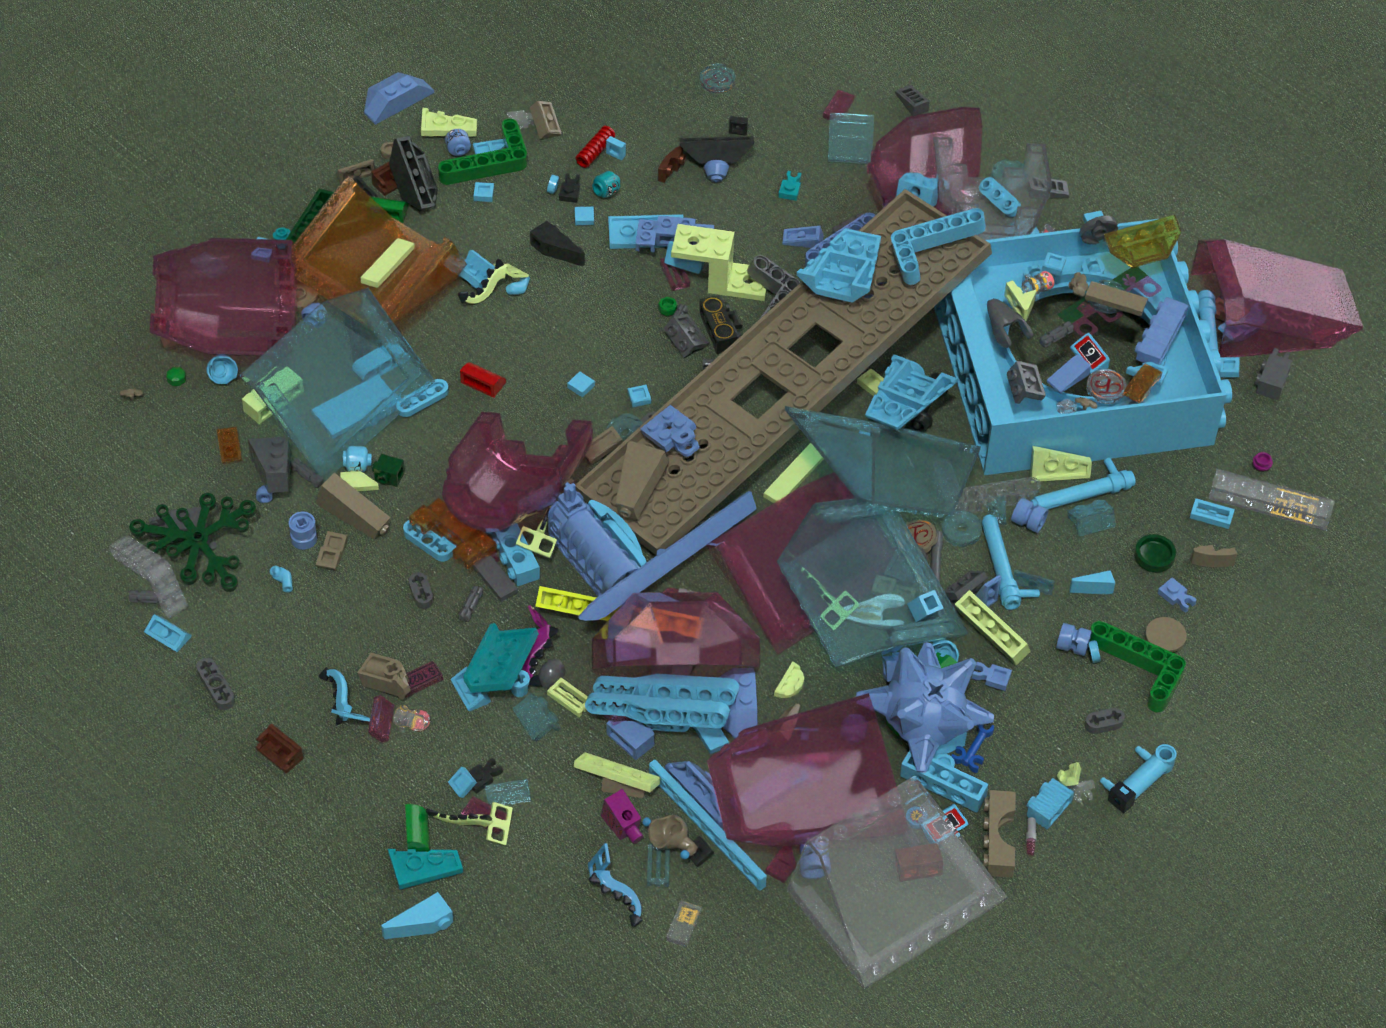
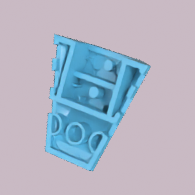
(844, 267)
(905, 393)

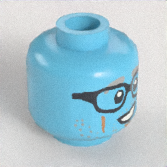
(356, 458)

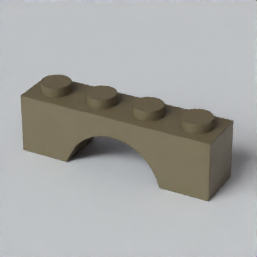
(1000, 811)

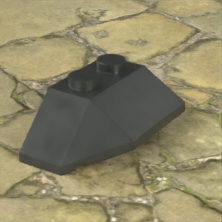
(717, 148)
(412, 174)

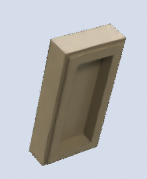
(603, 444)

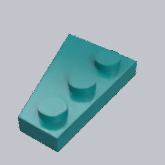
(421, 867)

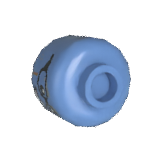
(457, 142)

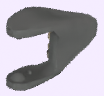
(1002, 316)

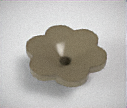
(1079, 284)

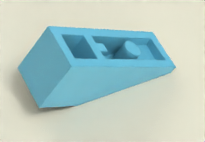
(423, 918)

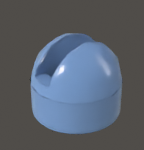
(262, 495)

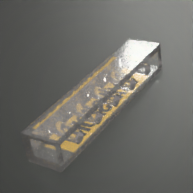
(1271, 499)

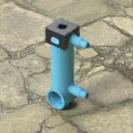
(1126, 792)

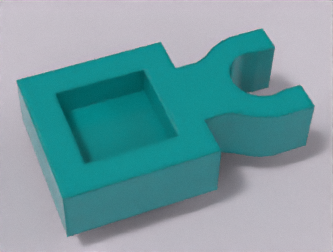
(790, 187)

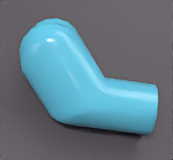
(518, 287)
(283, 576)

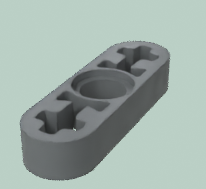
(215, 691)

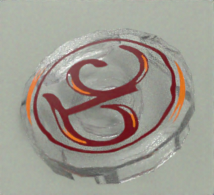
(1106, 386)

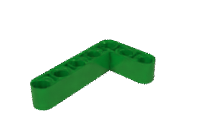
(490, 163)
(1148, 657)

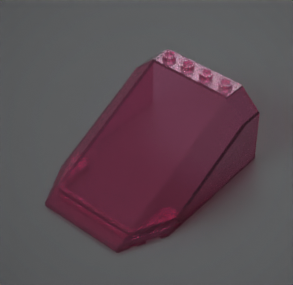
(1276, 299)
(801, 773)

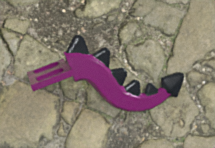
(543, 641)

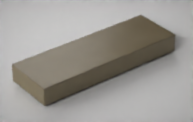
(1116, 298)

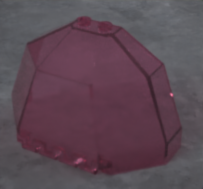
(910, 148)
(675, 631)

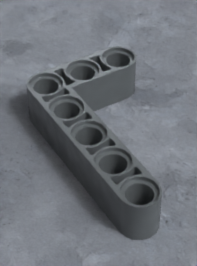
(772, 278)

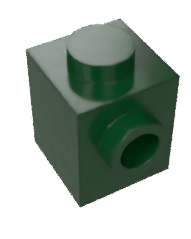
(388, 470)

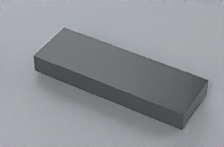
(495, 578)

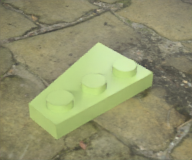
(440, 124)
(1058, 465)

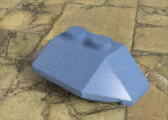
(394, 95)
(744, 709)
(697, 785)

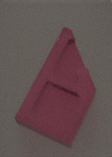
(782, 864)

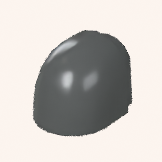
(551, 672)

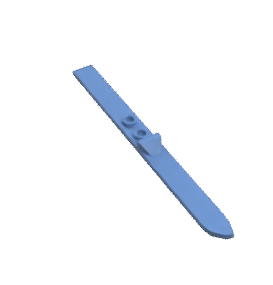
(669, 558)

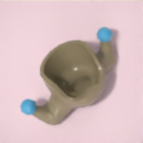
(670, 833)

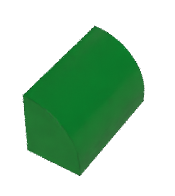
(394, 208)
(417, 828)

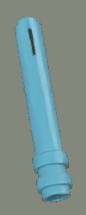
(1207, 311)
(1111, 483)
(1009, 592)

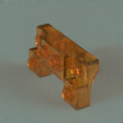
(470, 542)

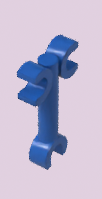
(970, 758)

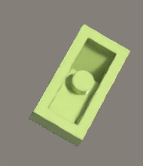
(1020, 302)

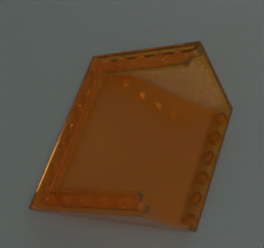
(349, 239)

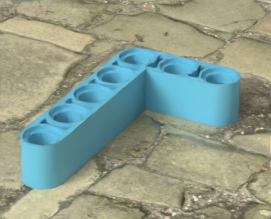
(932, 234)

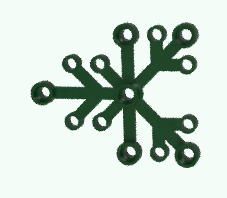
(173, 533)

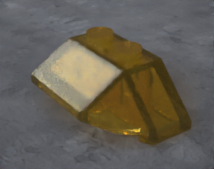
(1144, 242)

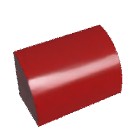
(481, 379)

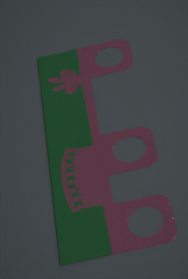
(1079, 311)

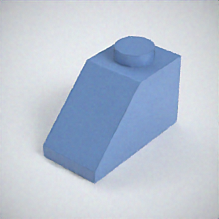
(632, 737)

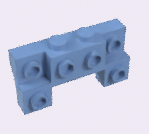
(662, 231)

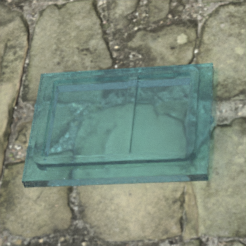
(850, 138)

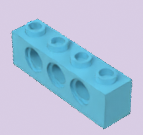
(519, 561)
(948, 782)

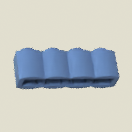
(1162, 331)

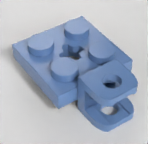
(678, 436)

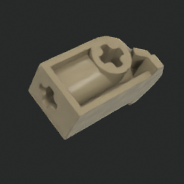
(384, 675)

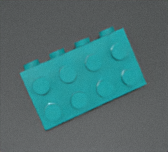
(499, 659)

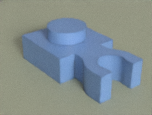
(1176, 593)
(995, 676)

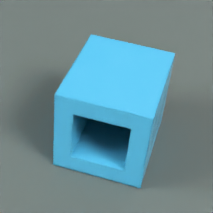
(925, 605)

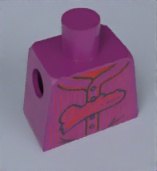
(622, 816)

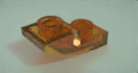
(1142, 383)
(229, 445)

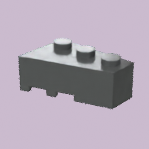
(271, 461)

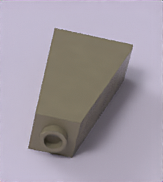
(639, 476)
(352, 507)

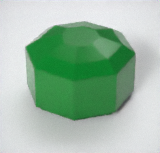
(667, 306)
(176, 376)

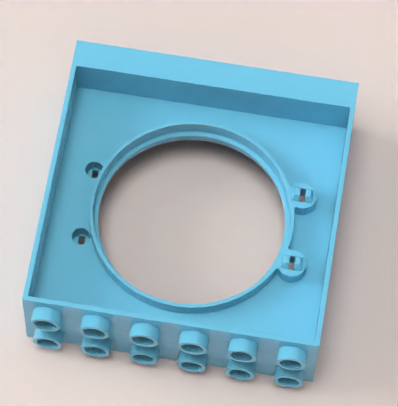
(1172, 417)

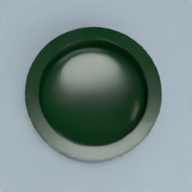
(1155, 553)

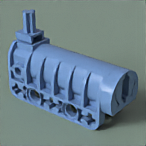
(587, 543)

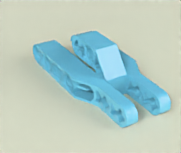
(666, 708)

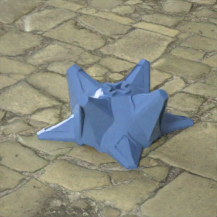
(928, 702)

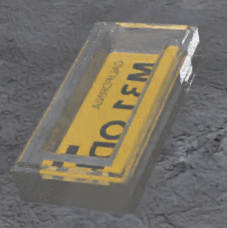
(683, 923)

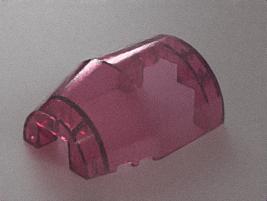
(226, 295)
(498, 483)

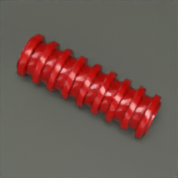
(594, 146)

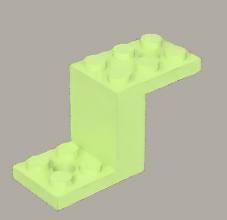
(717, 249)

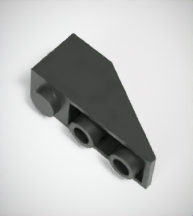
(553, 243)

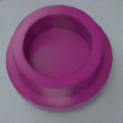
(1262, 461)

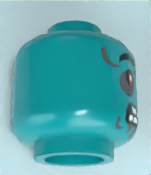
(606, 184)

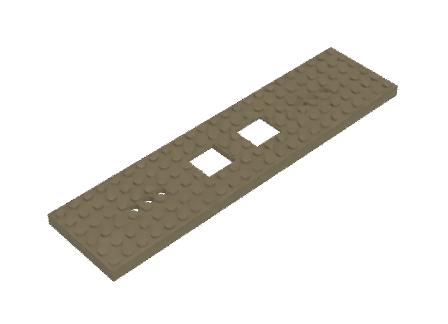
(739, 440)

